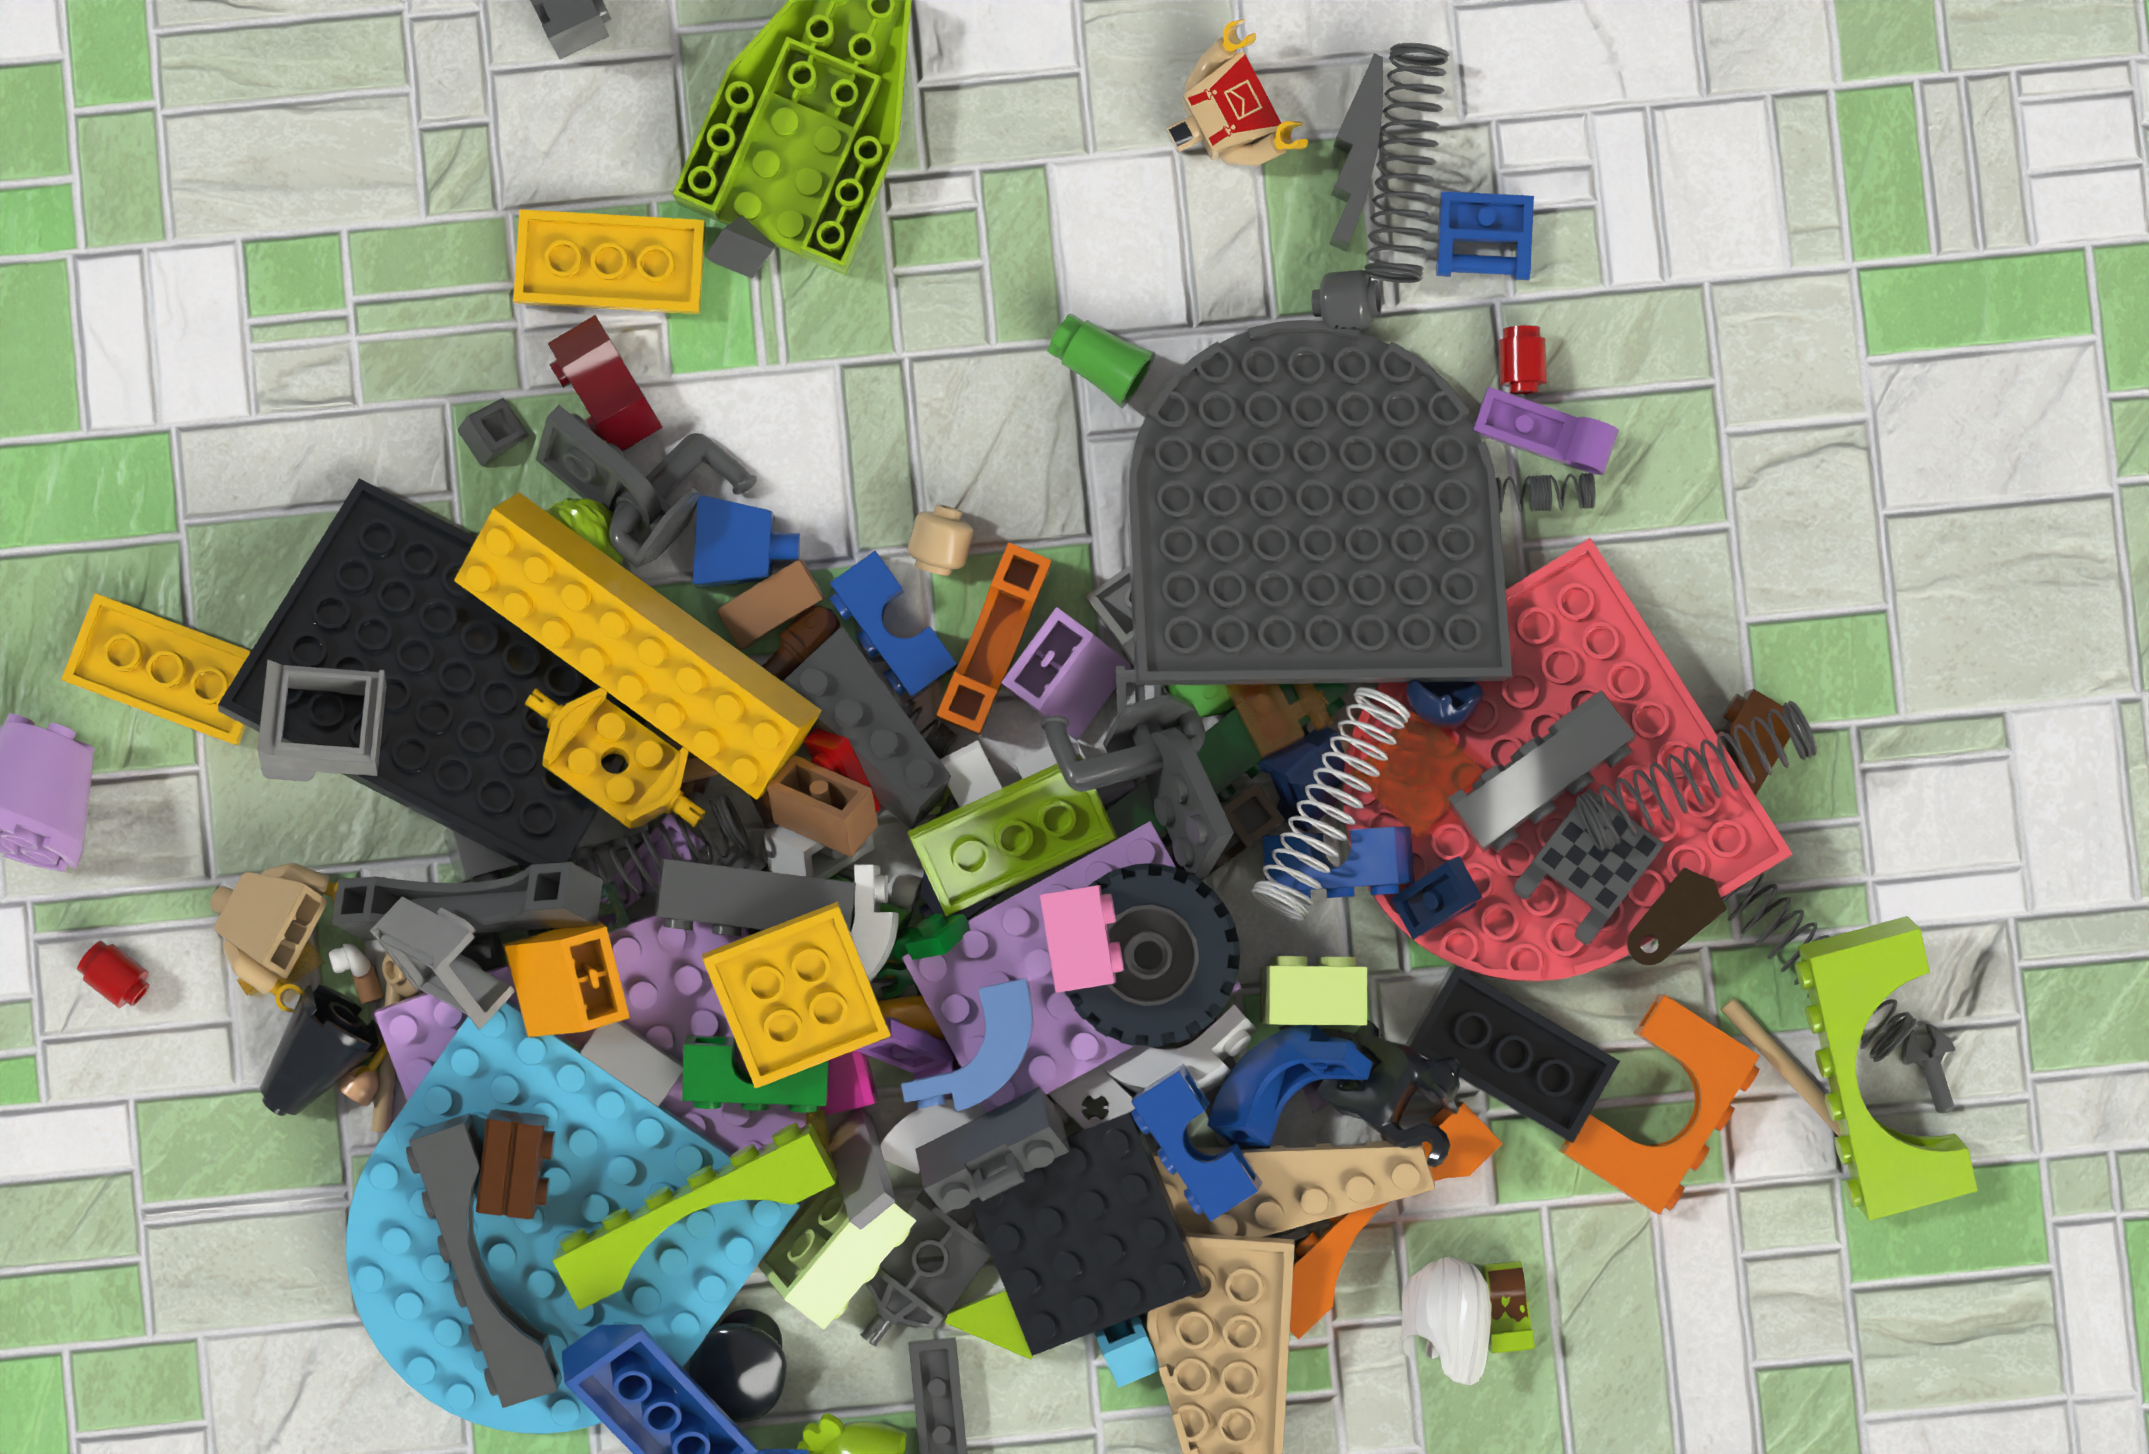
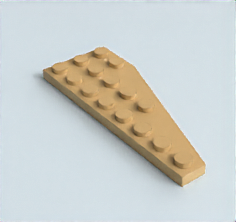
(1229, 1346)

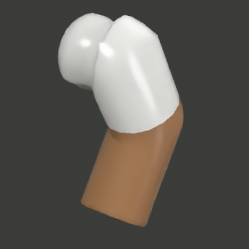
(361, 969)

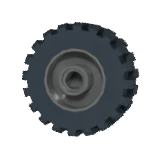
(1175, 956)

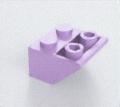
(1065, 672)

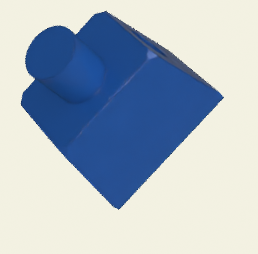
(737, 543)

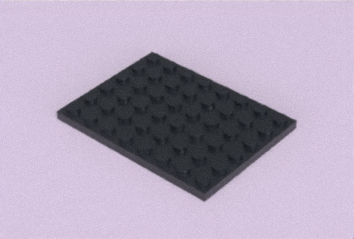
(454, 675)

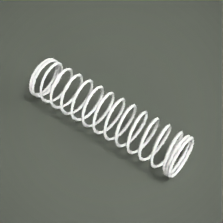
(1291, 896)

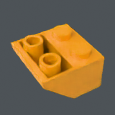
(566, 980)

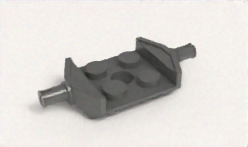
(920, 1296)

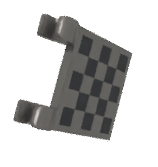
(1588, 873)

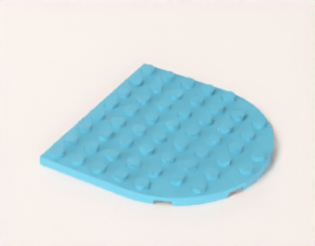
(605, 1158)

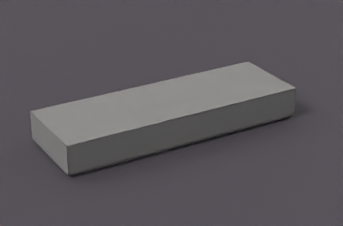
(861, 1169)

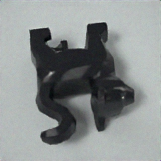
(1390, 1086)

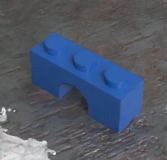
(865, 594)
(1376, 860)
(1212, 1180)

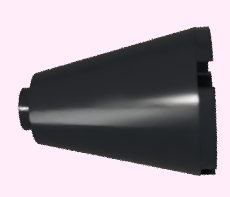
(317, 1050)

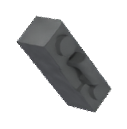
(992, 1151)

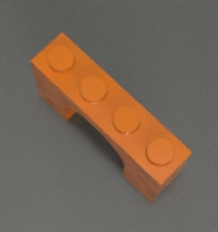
(1716, 1070)

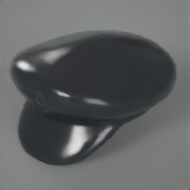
(742, 1365)

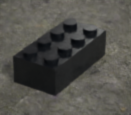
(1513, 1053)

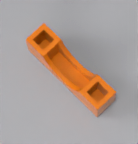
(994, 639)

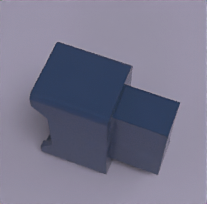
(1293, 771)

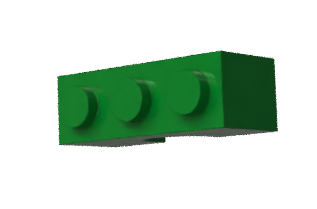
(715, 1077)

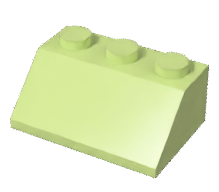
(827, 1258)

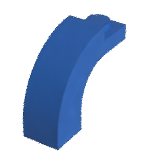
(1272, 1073)

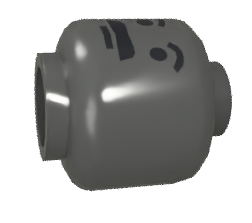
(1347, 300)

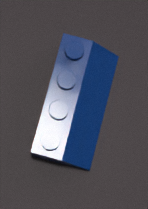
(647, 1395)

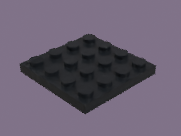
(1089, 1238)

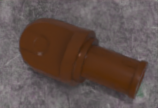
(801, 640)

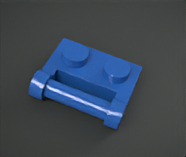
(1485, 220)

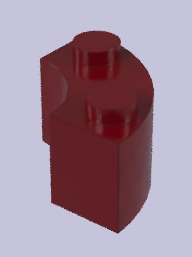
(603, 384)

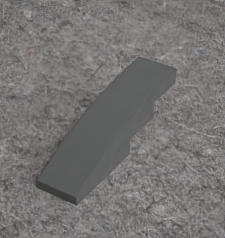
(1360, 139)

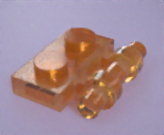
(1271, 719)

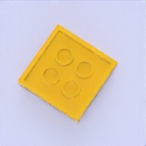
(796, 995)

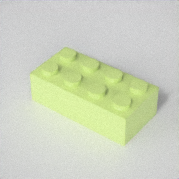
(1313, 994)

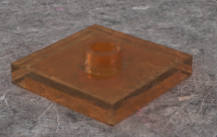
(1419, 774)

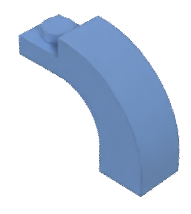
(1006, 1041)

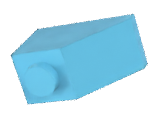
(1127, 1351)

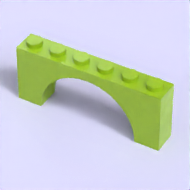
(1846, 984)

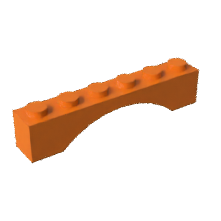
(1322, 1256)

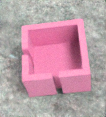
(1080, 938)

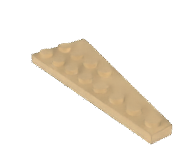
(1309, 1186)

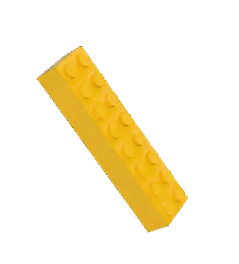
(636, 644)

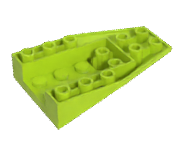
(805, 127)

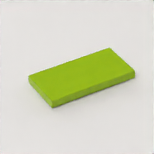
(1009, 838)

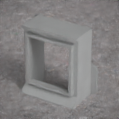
(301, 761)
(429, 956)

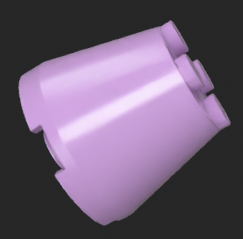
(43, 793)

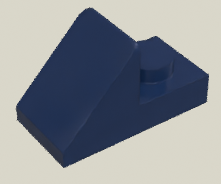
(1437, 898)

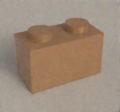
(822, 805)

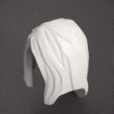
(1453, 1311)

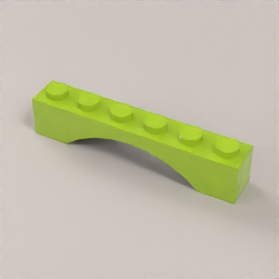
(780, 1172)

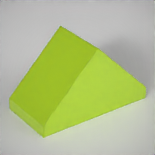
(991, 1320)

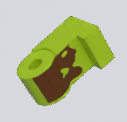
(1509, 1308)

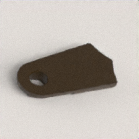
(1676, 916)

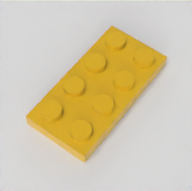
(609, 261)
(156, 667)

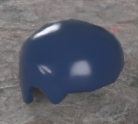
(1444, 702)

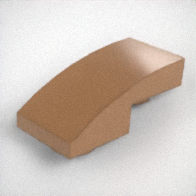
(770, 604)

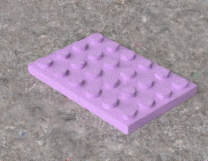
(1013, 945)

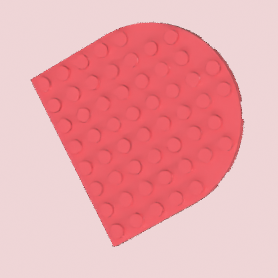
(1567, 642)

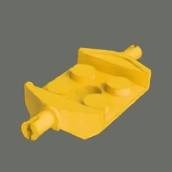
(594, 728)

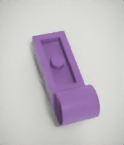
(1546, 431)
(913, 1051)

